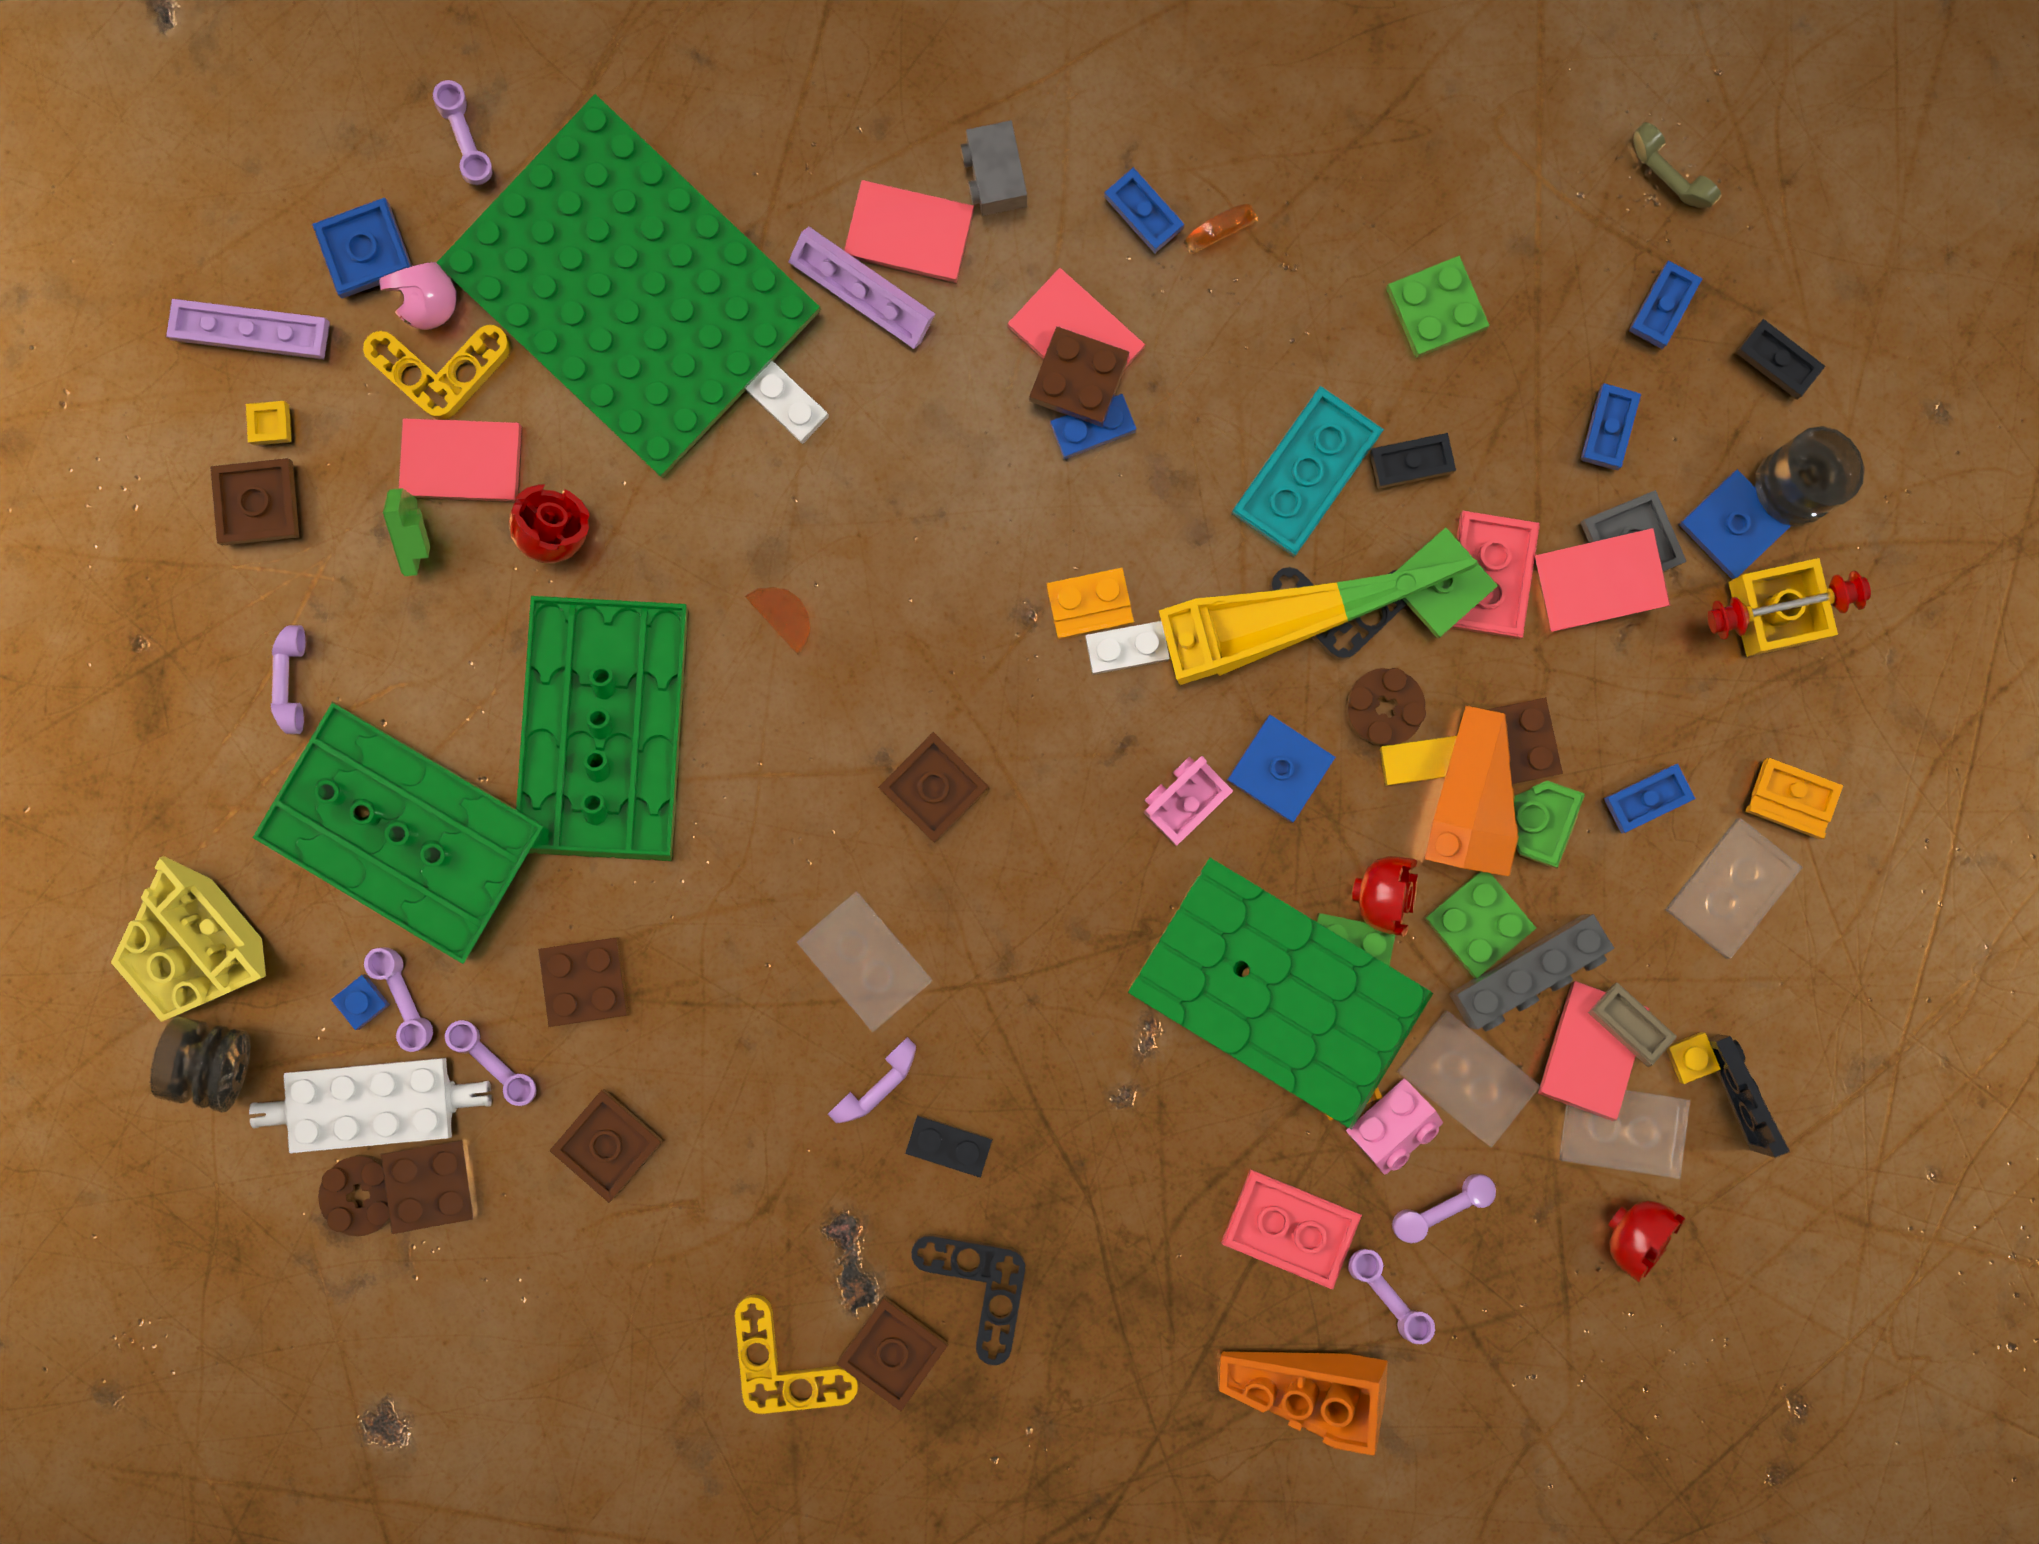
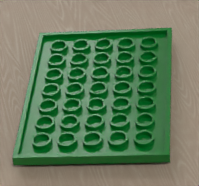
(628, 285)

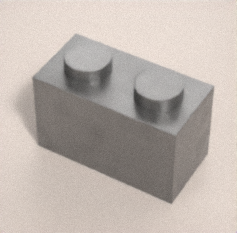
(995, 167)

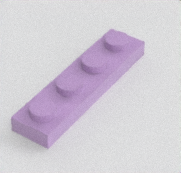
(861, 287)
(248, 329)

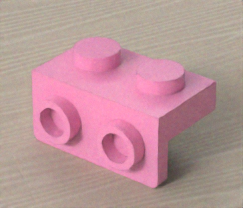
(1187, 800)
(1396, 1127)

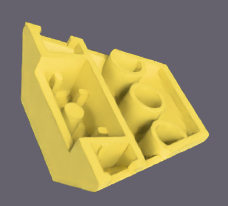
(187, 943)

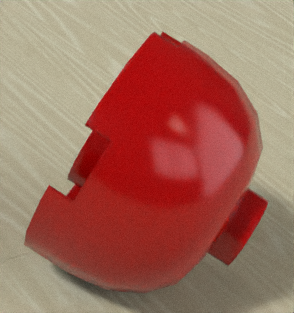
(548, 524)
(1387, 893)
(1642, 1236)

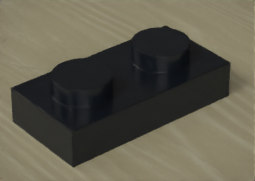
(1780, 359)
(1412, 460)
(949, 1146)

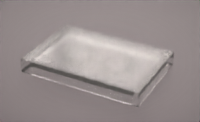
(1733, 888)
(864, 961)
(1468, 1078)
(1642, 1140)

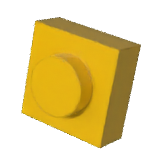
(268, 423)
(1692, 1058)

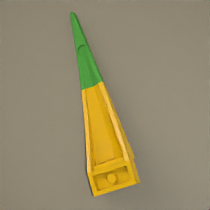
(1235, 630)

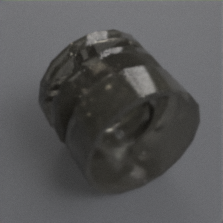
(1809, 476)
(200, 1064)

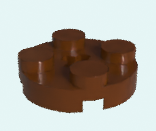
(1392, 685)
(336, 1202)

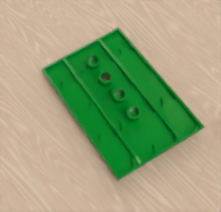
(610, 695)
(425, 855)
(1307, 1013)

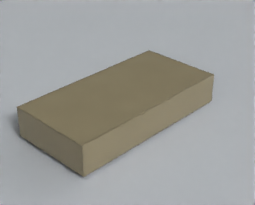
(1632, 1024)

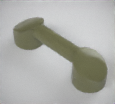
(1700, 193)

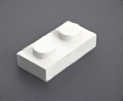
(787, 402)
(1127, 647)

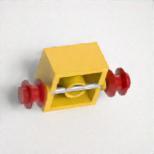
(1786, 606)

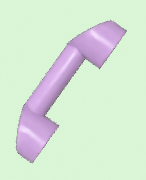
(451, 104)
(288, 644)
(387, 964)
(465, 1038)
(852, 1108)
(1413, 1227)
(1412, 1325)

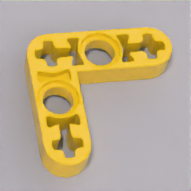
(445, 380)
(768, 1372)

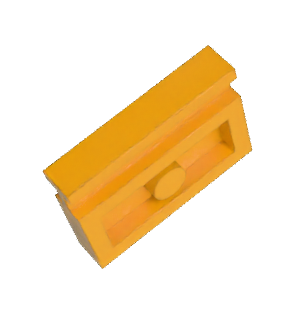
(1090, 603)
(1794, 798)

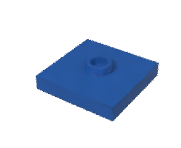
(361, 247)
(1733, 525)
(1281, 768)

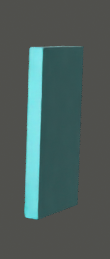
(1307, 471)

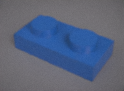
(1144, 210)
(1665, 304)
(1610, 426)
(1079, 436)
(1649, 798)

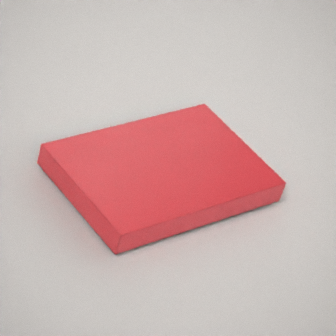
(909, 231)
(1070, 307)
(460, 459)
(1507, 555)
(1602, 580)
(1586, 1061)
(1291, 1229)

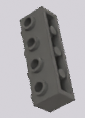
(1531, 971)

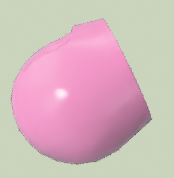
(426, 292)

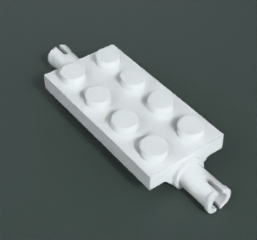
(369, 1105)

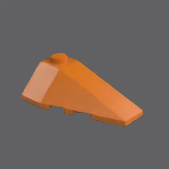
(1476, 805)
(1321, 1392)

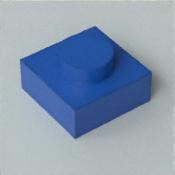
(360, 1002)

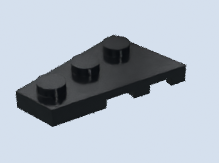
(1746, 1100)

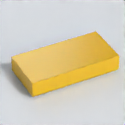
(1416, 760)

